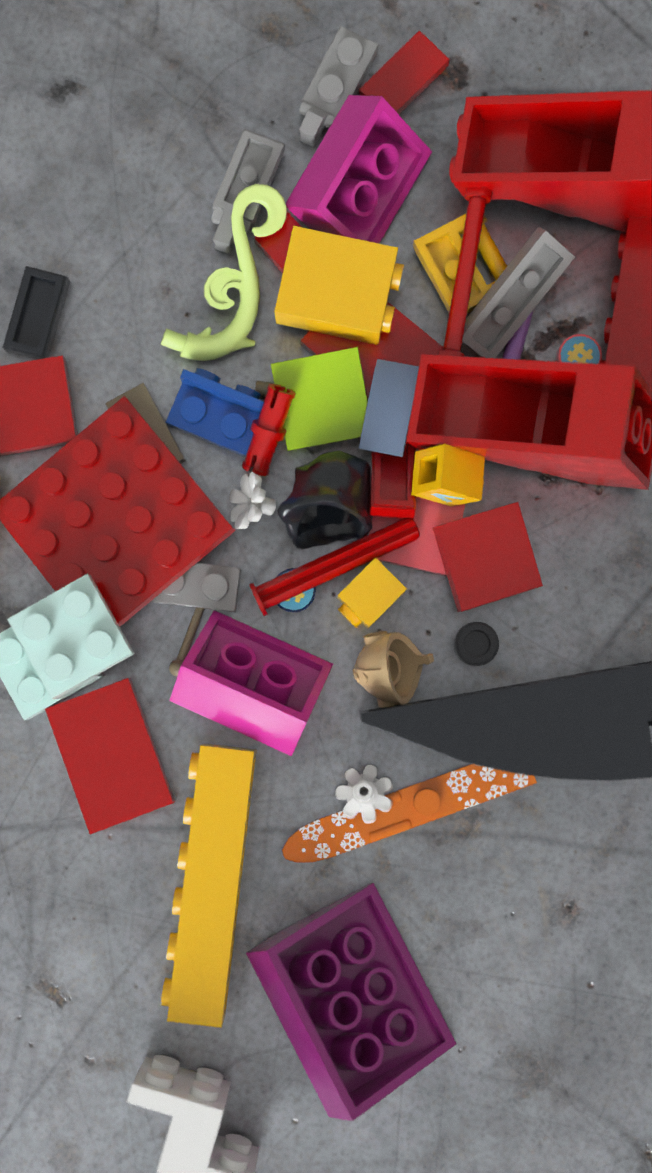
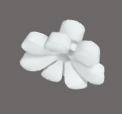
(250, 501)
(364, 804)

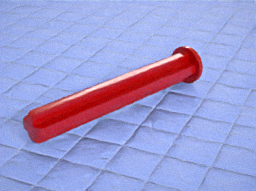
(335, 563)

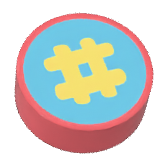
(579, 349)

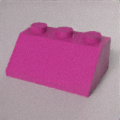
(359, 171)
(250, 682)

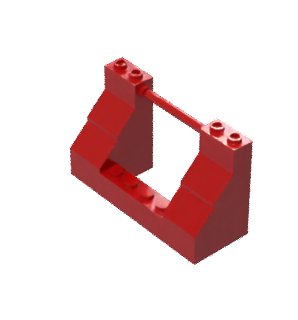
(564, 419)

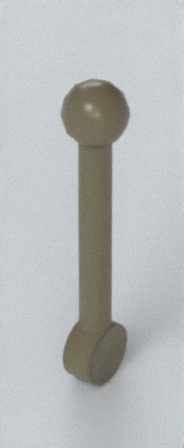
(175, 665)

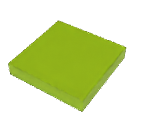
(327, 400)

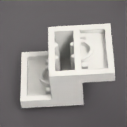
(196, 1108)

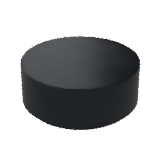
(476, 643)

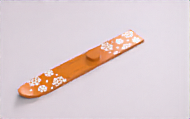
(410, 809)

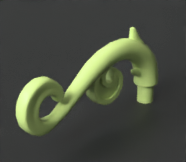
(234, 337)

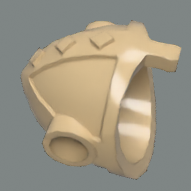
(390, 667)

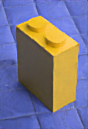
(338, 285)

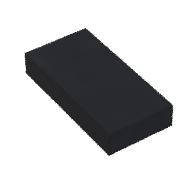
(36, 313)

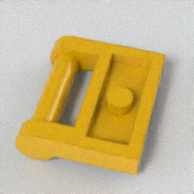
(440, 257)

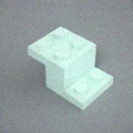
(59, 647)

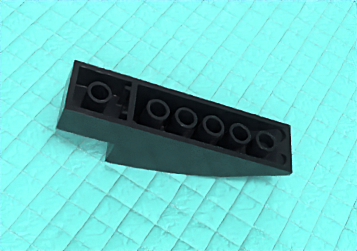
(551, 727)

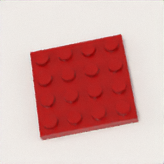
(116, 511)

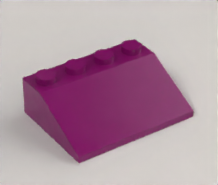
(351, 1002)

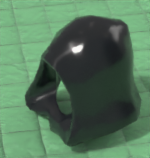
(328, 501)

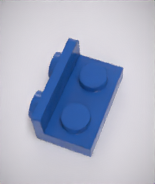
(215, 411)

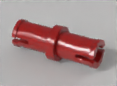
(268, 429)

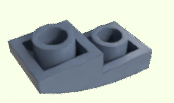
(389, 408)

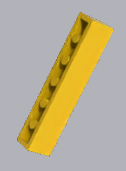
(211, 885)

